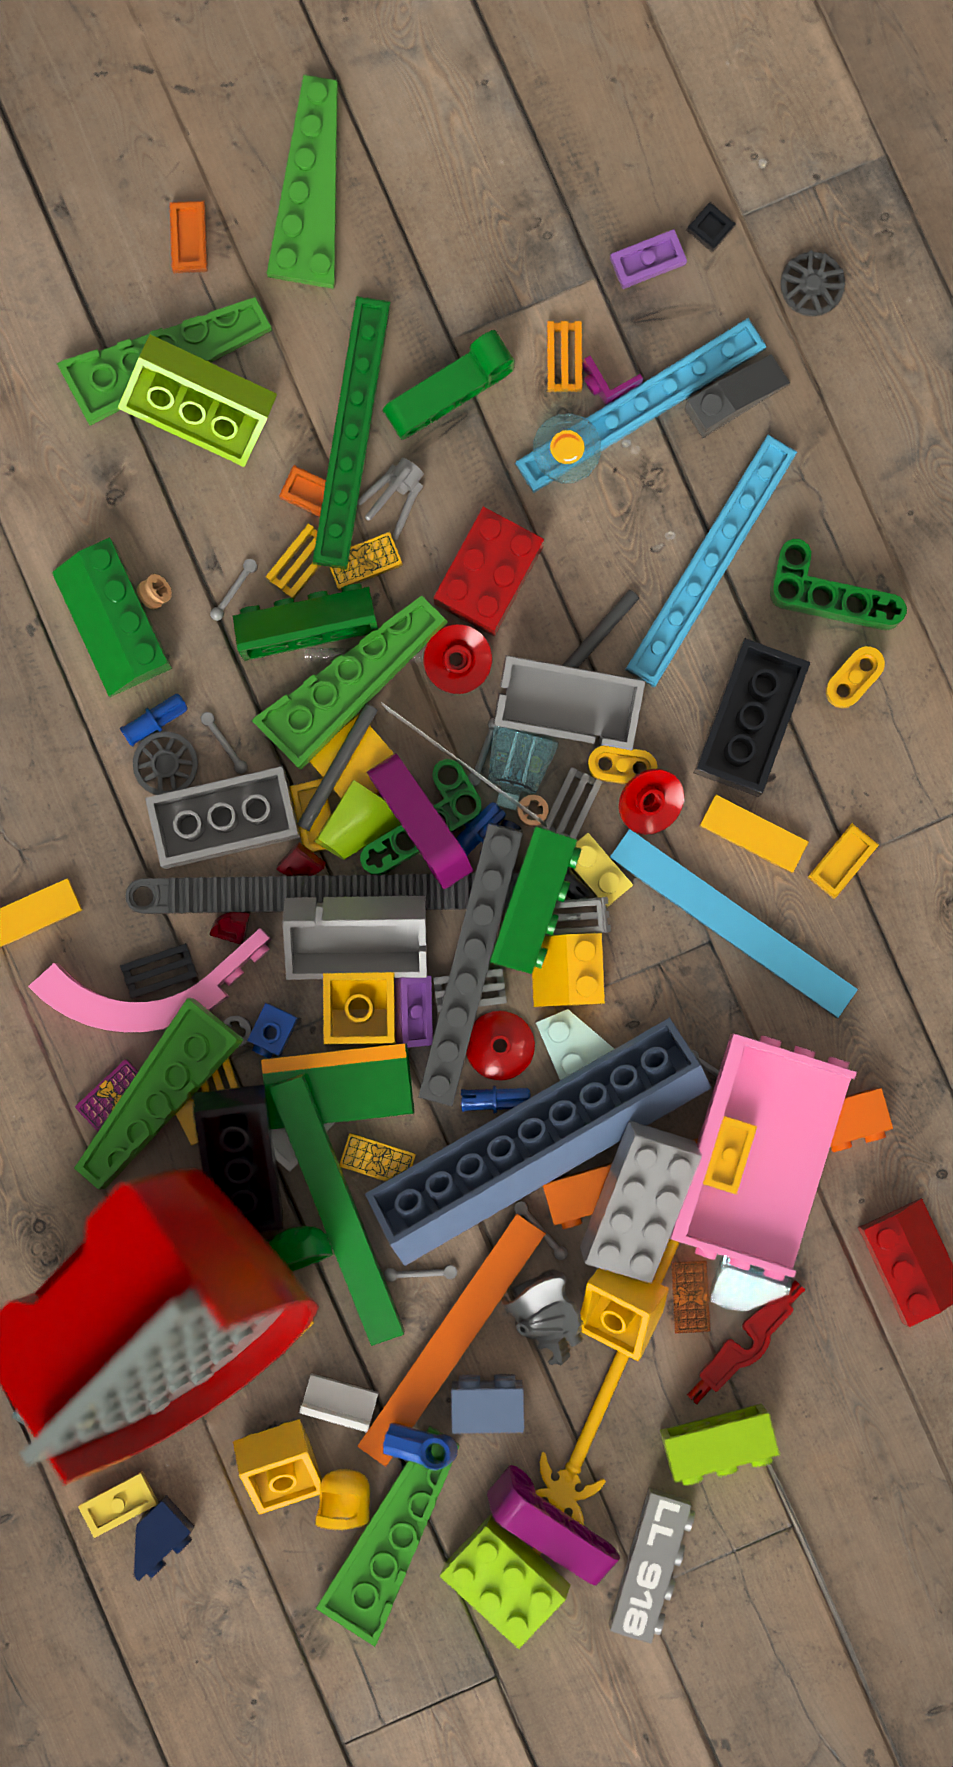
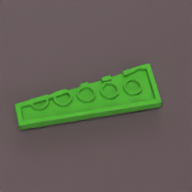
(377, 1564)

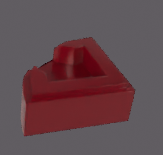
(300, 862)
(231, 927)

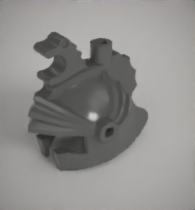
(546, 1314)

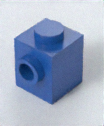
(272, 1031)

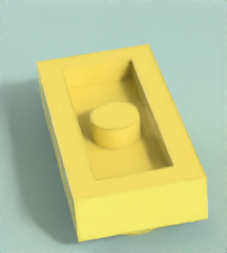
(600, 871)
(118, 1504)

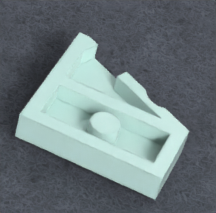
(570, 1042)

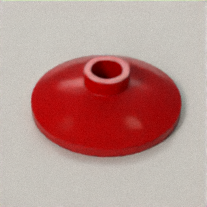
(474, 664)
(659, 809)
(519, 1045)

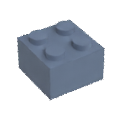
(487, 1404)

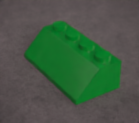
(111, 617)
(304, 623)
(534, 901)

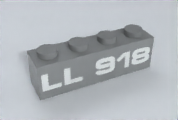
(650, 1565)

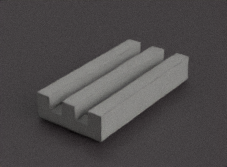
(584, 778)
(601, 914)
(498, 973)

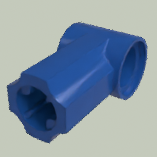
(417, 1445)

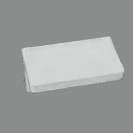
(339, 1402)

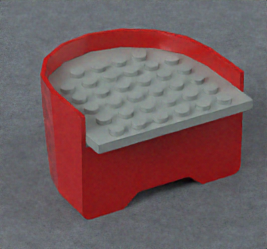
(146, 1324)

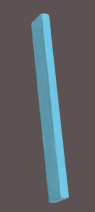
(663, 391)
(711, 561)
(733, 923)

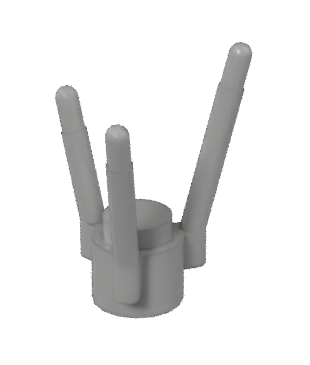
(402, 478)

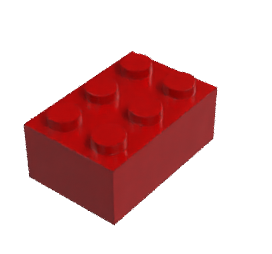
(488, 571)

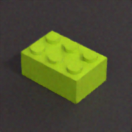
(720, 1444)
(505, 1581)

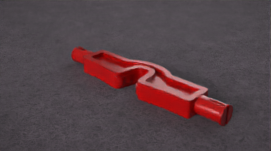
(733, 1357)

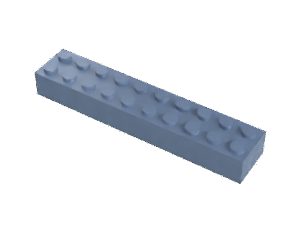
(536, 1141)

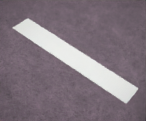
(465, 765)

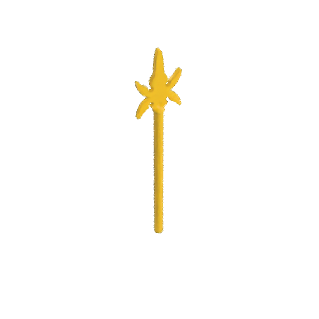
(562, 1491)

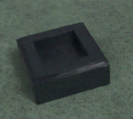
(711, 227)

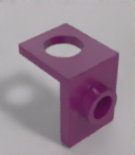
(597, 384)

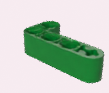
(451, 386)
(838, 594)
(445, 808)

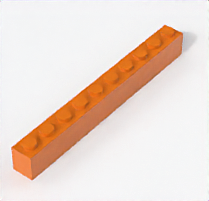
(577, 1194)

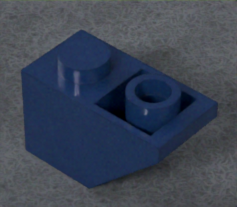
(157, 1535)

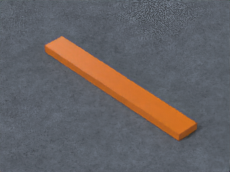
(454, 1334)

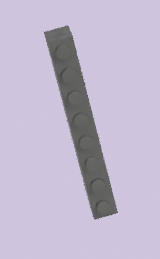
(470, 963)

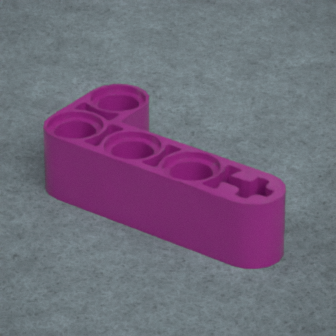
(420, 821)
(548, 1528)

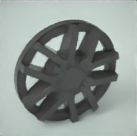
(812, 283)
(165, 762)

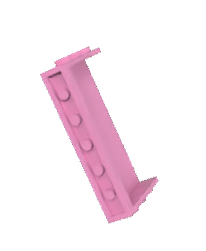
(796, 1114)

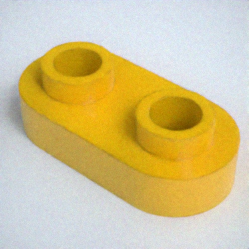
(854, 677)
(622, 763)

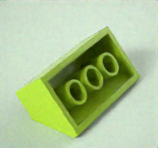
(197, 400)

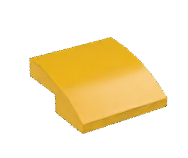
(367, 755)

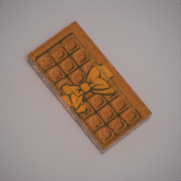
(690, 1296)

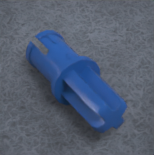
(154, 719)
(476, 830)
(493, 1099)

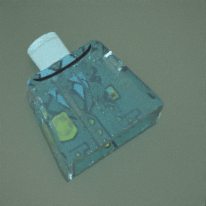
(518, 762)

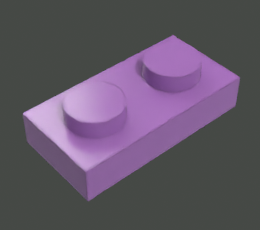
(648, 259)
(413, 1011)

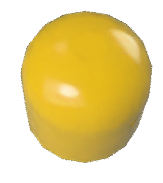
(343, 1495)

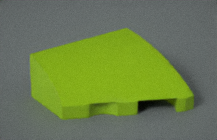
(356, 822)

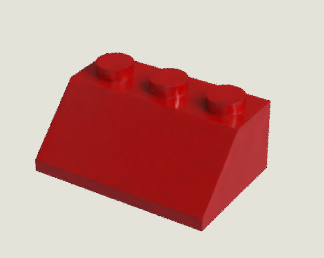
(911, 1261)

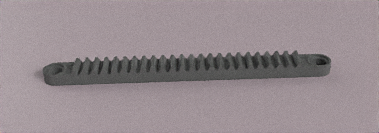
(268, 893)

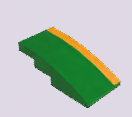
(347, 1082)

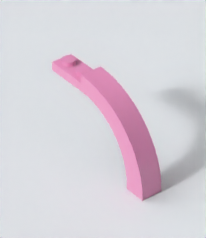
(83, 1005)

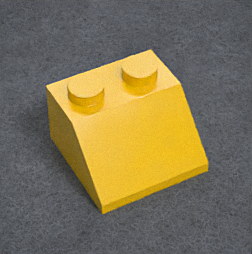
(570, 971)
(359, 1008)
(622, 1311)
(278, 1466)

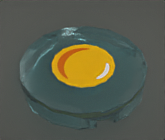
(567, 448)

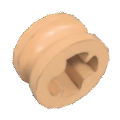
(154, 591)
(526, 802)

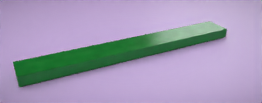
(351, 433)
(337, 1209)

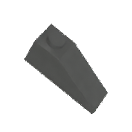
(735, 395)

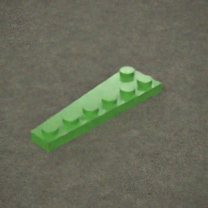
(307, 208)
(102, 376)
(327, 701)
(172, 1073)

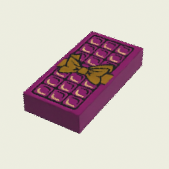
(105, 1096)

